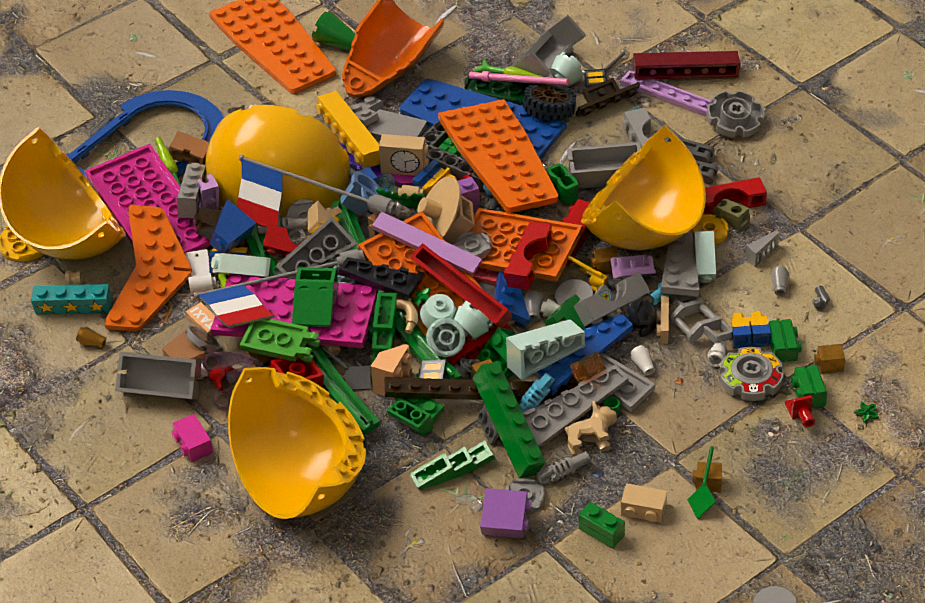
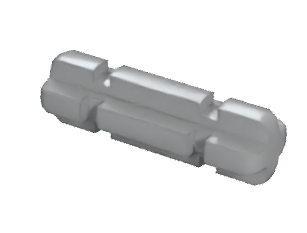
(104, 121)

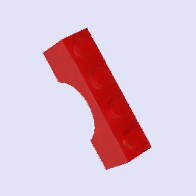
(747, 192)
(535, 239)
(278, 241)

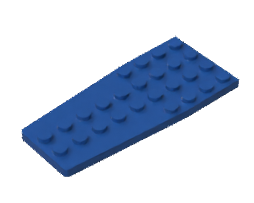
(436, 97)

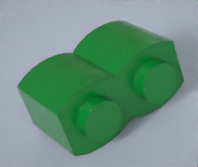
(564, 183)

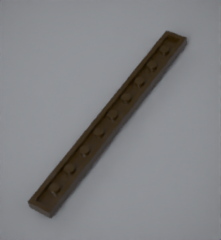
(453, 388)

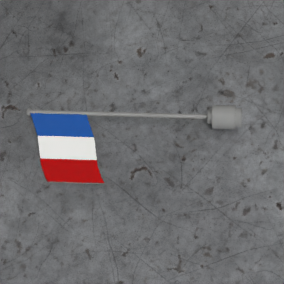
(263, 190)
(239, 306)

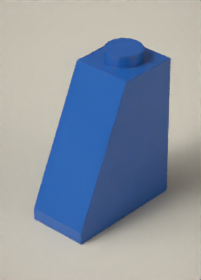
(231, 228)

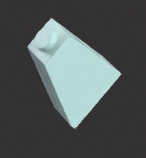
(705, 256)
(240, 265)

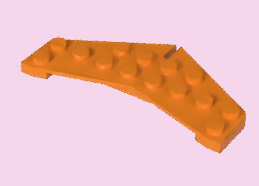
(158, 271)

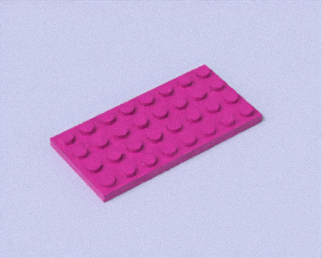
(144, 181)
(350, 316)

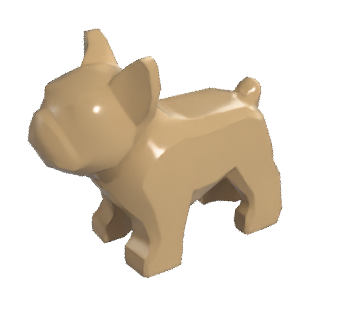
(591, 430)

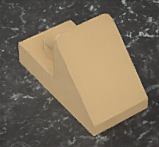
(318, 214)

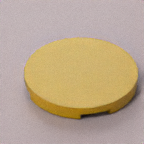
(15, 249)

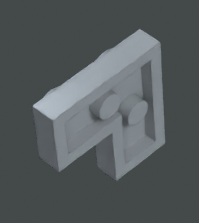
(366, 110)

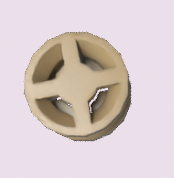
(73, 278)

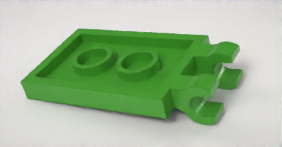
(280, 340)

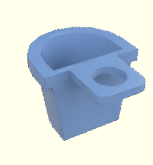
(362, 186)

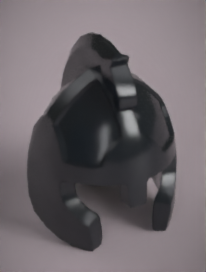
(642, 313)

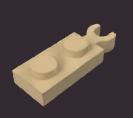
(663, 317)

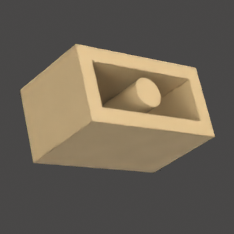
(643, 503)

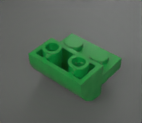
(416, 413)

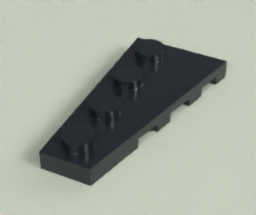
(382, 277)

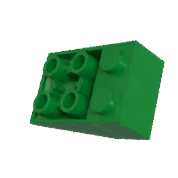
(315, 296)

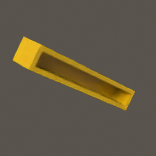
(349, 129)

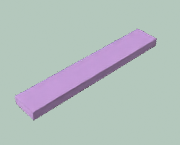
(669, 94)
(415, 237)

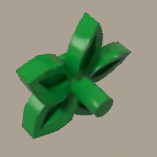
(422, 296)
(867, 411)

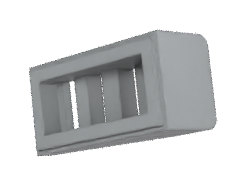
(761, 248)

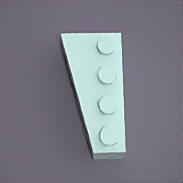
(542, 347)

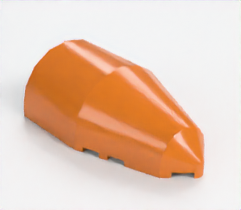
(385, 48)

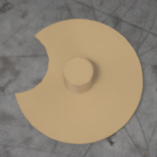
(442, 204)

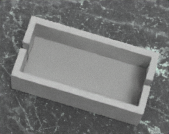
(597, 164)
(158, 375)

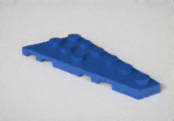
(597, 339)

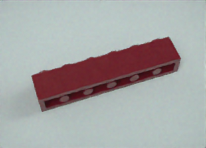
(686, 65)

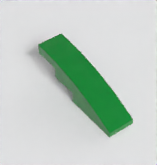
(384, 323)
(451, 467)

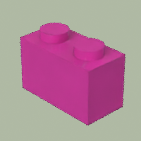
(192, 438)

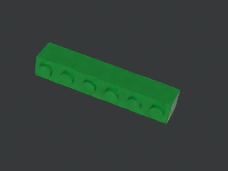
(509, 420)

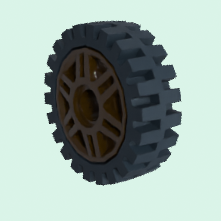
(549, 101)

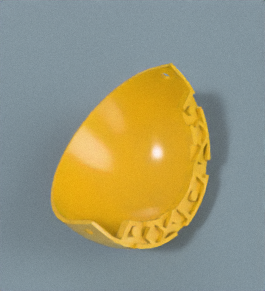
(283, 141)
(650, 197)
(54, 203)
(292, 443)

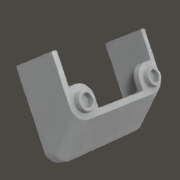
(542, 52)

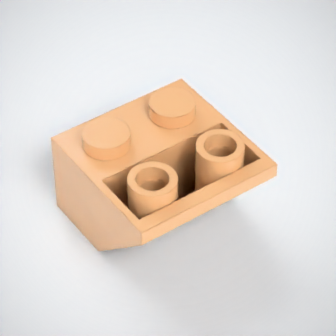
(391, 363)

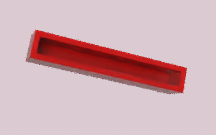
(460, 285)

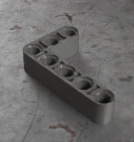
(458, 166)

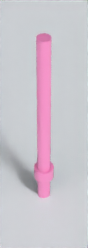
(487, 76)

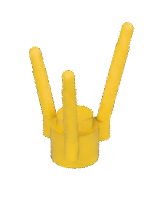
(596, 279)

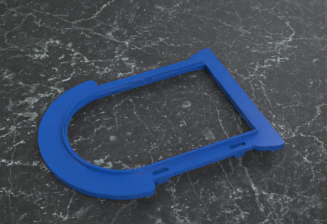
(202, 107)

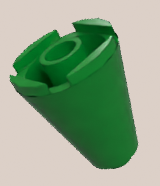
(333, 32)

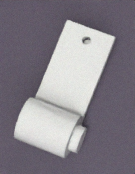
(201, 278)

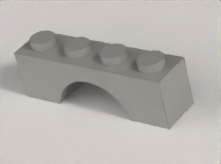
(637, 125)
(190, 191)
(595, 307)

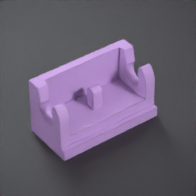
(209, 193)
(627, 266)

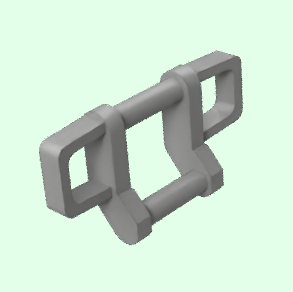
(705, 326)

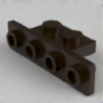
(603, 94)

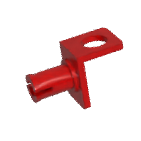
(801, 409)

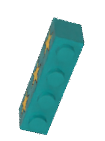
(71, 299)

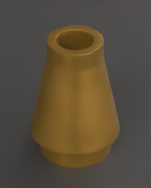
(90, 338)

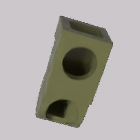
(733, 213)

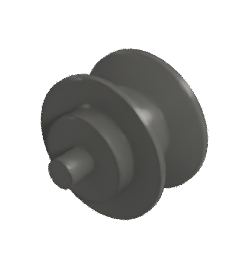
(465, 367)

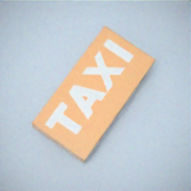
(201, 317)

